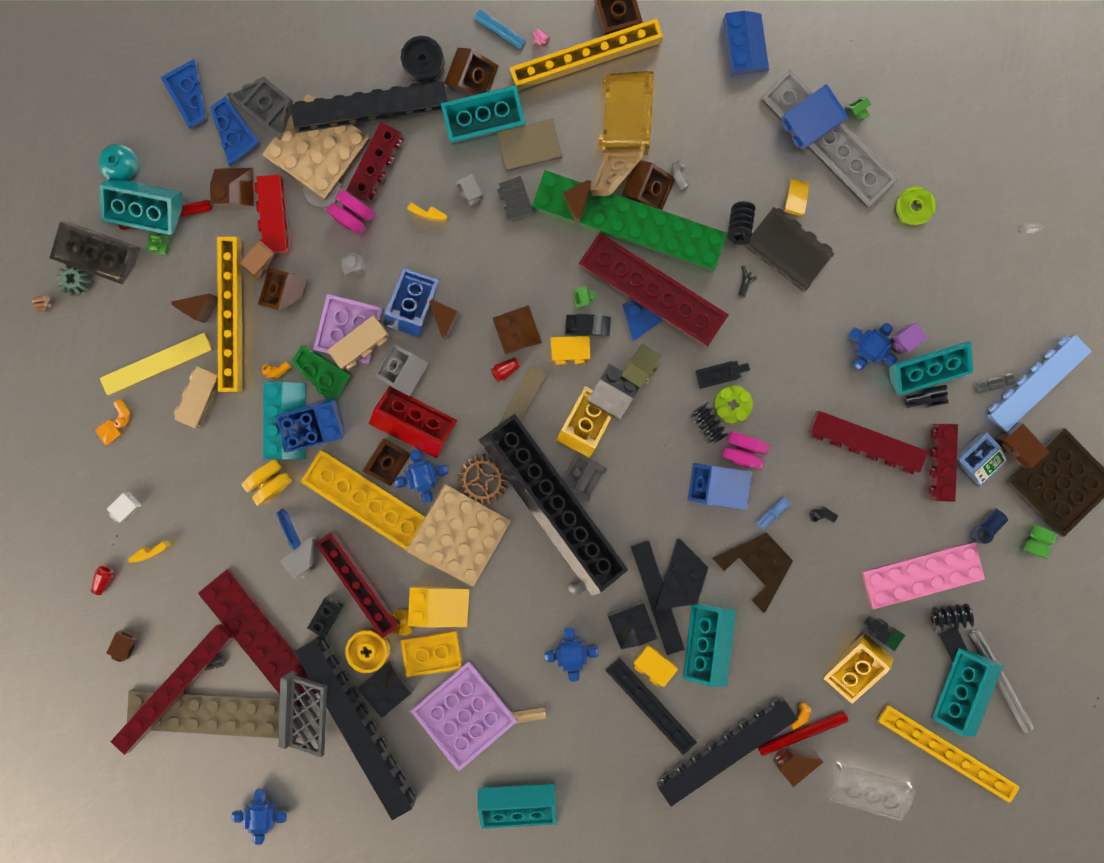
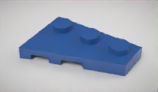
(186, 92)
(234, 133)
(639, 319)

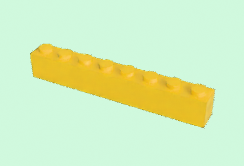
(586, 54)
(230, 314)

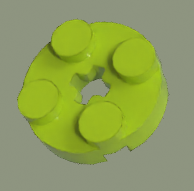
(922, 197)
(741, 412)

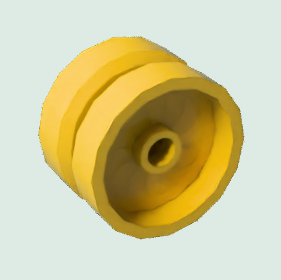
(266, 483)
(366, 661)

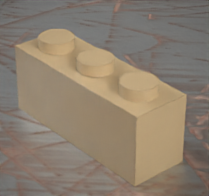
(359, 343)
(197, 397)

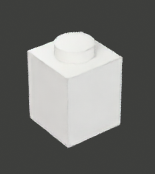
(123, 507)

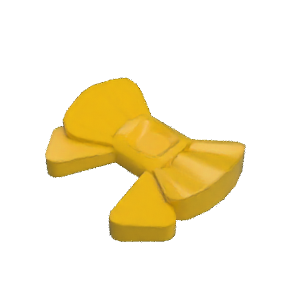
(403, 629)

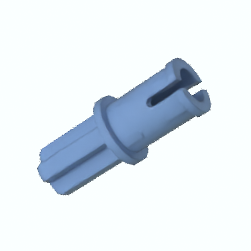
(773, 513)

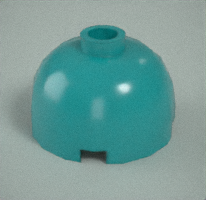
(118, 162)

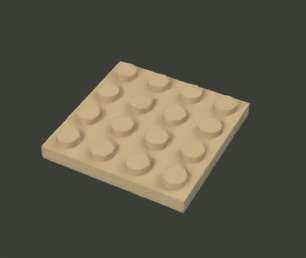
(317, 156)
(458, 535)

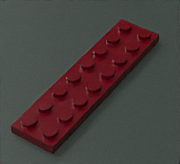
(653, 290)
(253, 630)

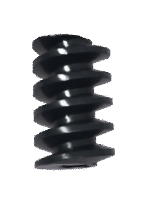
(741, 223)
(708, 424)
(950, 616)

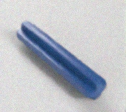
(288, 528)

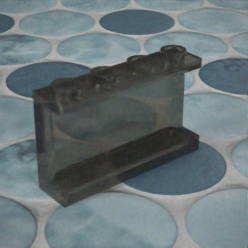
(789, 249)

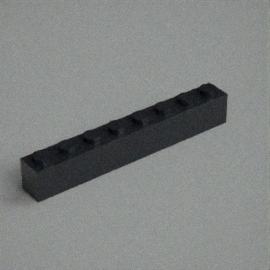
(368, 107)
(726, 751)

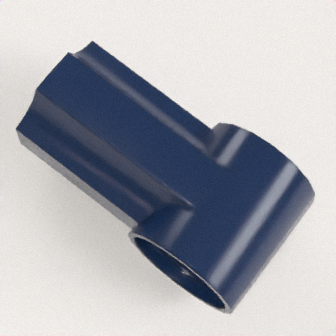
(990, 526)

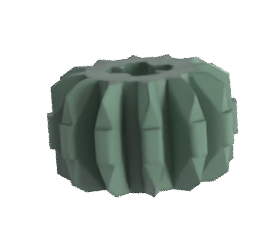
(67, 281)

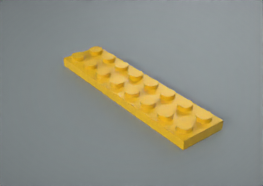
(363, 499)

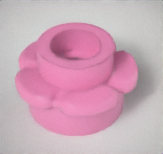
(540, 37)

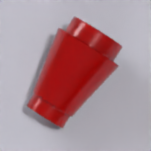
(504, 369)
(101, 579)

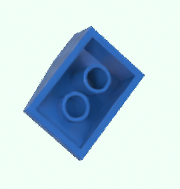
(410, 302)

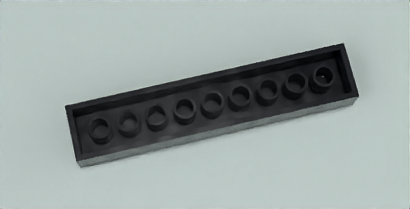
(553, 505)
(357, 727)

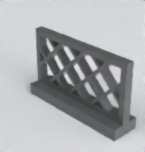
(289, 711)

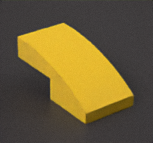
(797, 197)
(432, 214)
(146, 553)

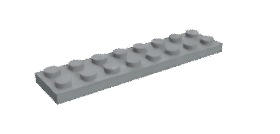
(839, 148)

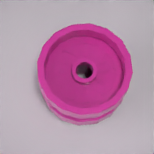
(349, 213)
(745, 452)

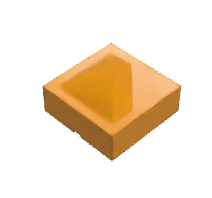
(108, 432)

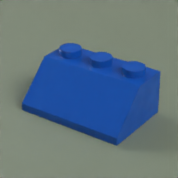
(745, 43)

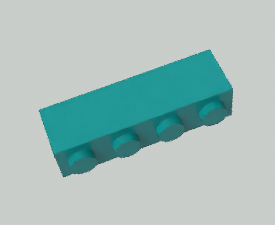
(483, 114)
(140, 206)
(932, 368)
(278, 399)
(709, 645)
(967, 692)
(517, 806)

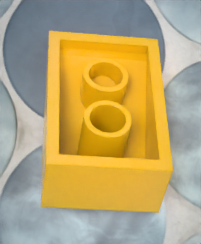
(584, 425)
(438, 606)
(859, 668)

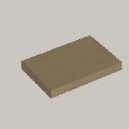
(529, 145)

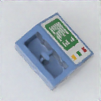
(981, 458)

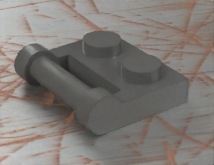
(577, 472)

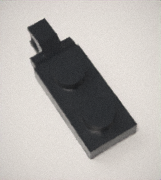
(720, 373)

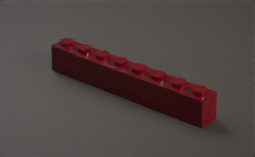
(172, 689)

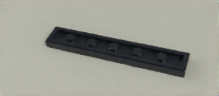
(652, 583)
(651, 706)

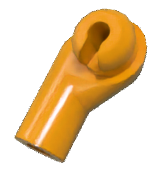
(275, 372)
(123, 416)
(803, 716)

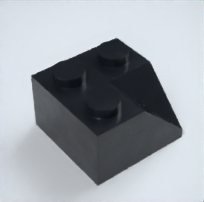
(632, 625)
(385, 689)

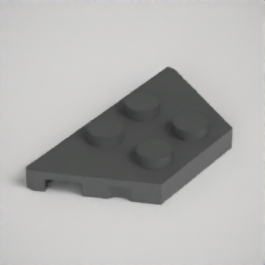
(265, 104)

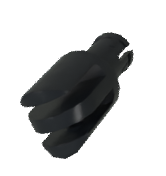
(928, 397)

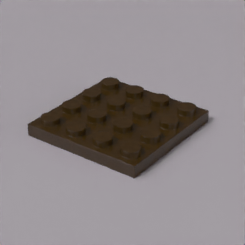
(1063, 483)

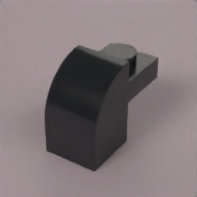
(588, 324)

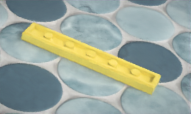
(156, 364)

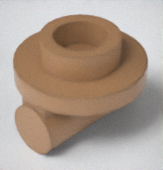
(41, 303)

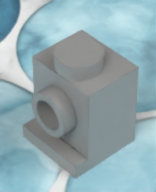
(470, 190)
(352, 264)

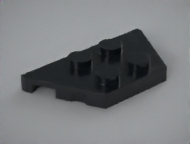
(682, 578)

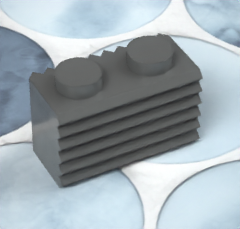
(516, 199)

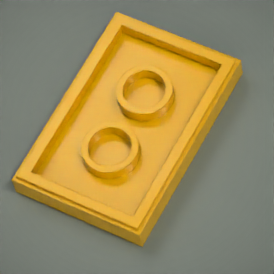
(431, 654)

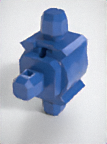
(873, 346)
(421, 476)
(571, 654)
(259, 816)

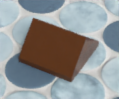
(576, 199)
(197, 307)
(445, 318)
(386, 461)

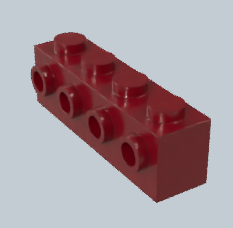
(375, 162)
(943, 462)

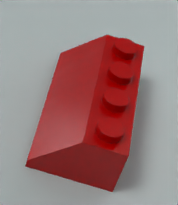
(412, 421)

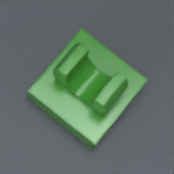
(859, 107)
(157, 243)
(583, 297)

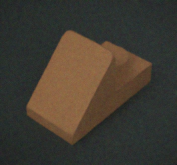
(257, 260)

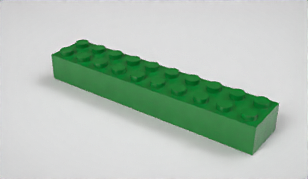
(634, 223)

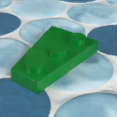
(322, 373)

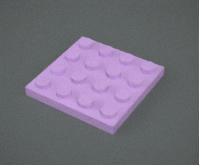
(464, 716)

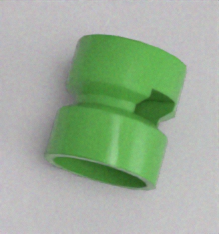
(1040, 541)

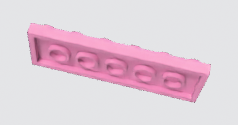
(923, 575)

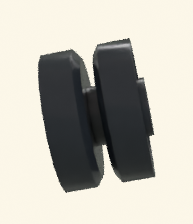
(424, 49)

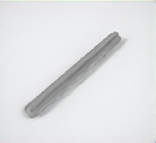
(1003, 684)

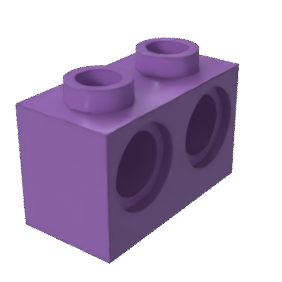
(907, 338)

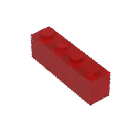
(272, 213)

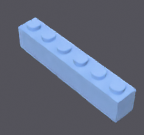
(1038, 382)

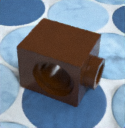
(122, 646)

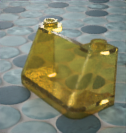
(627, 112)

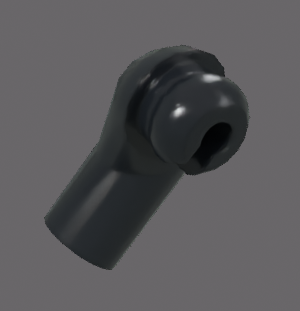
(822, 512)

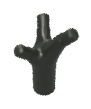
(746, 281)

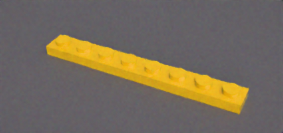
(948, 753)

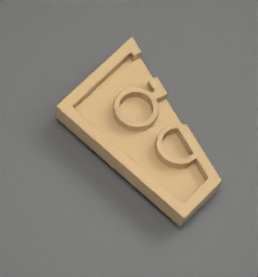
(614, 170)

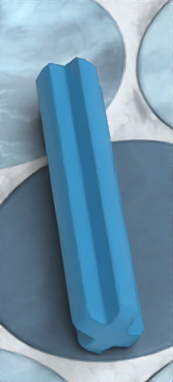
(500, 29)

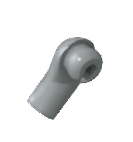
(576, 588)

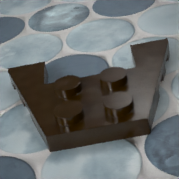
(765, 560)

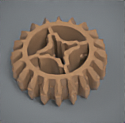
(467, 484)

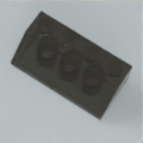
(94, 252)

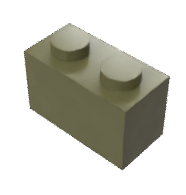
(642, 366)

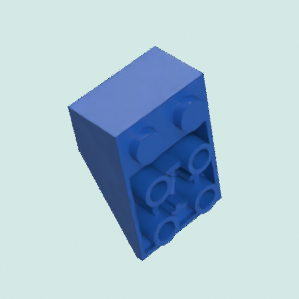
(311, 425)

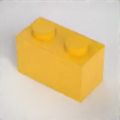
(570, 349)
(654, 665)

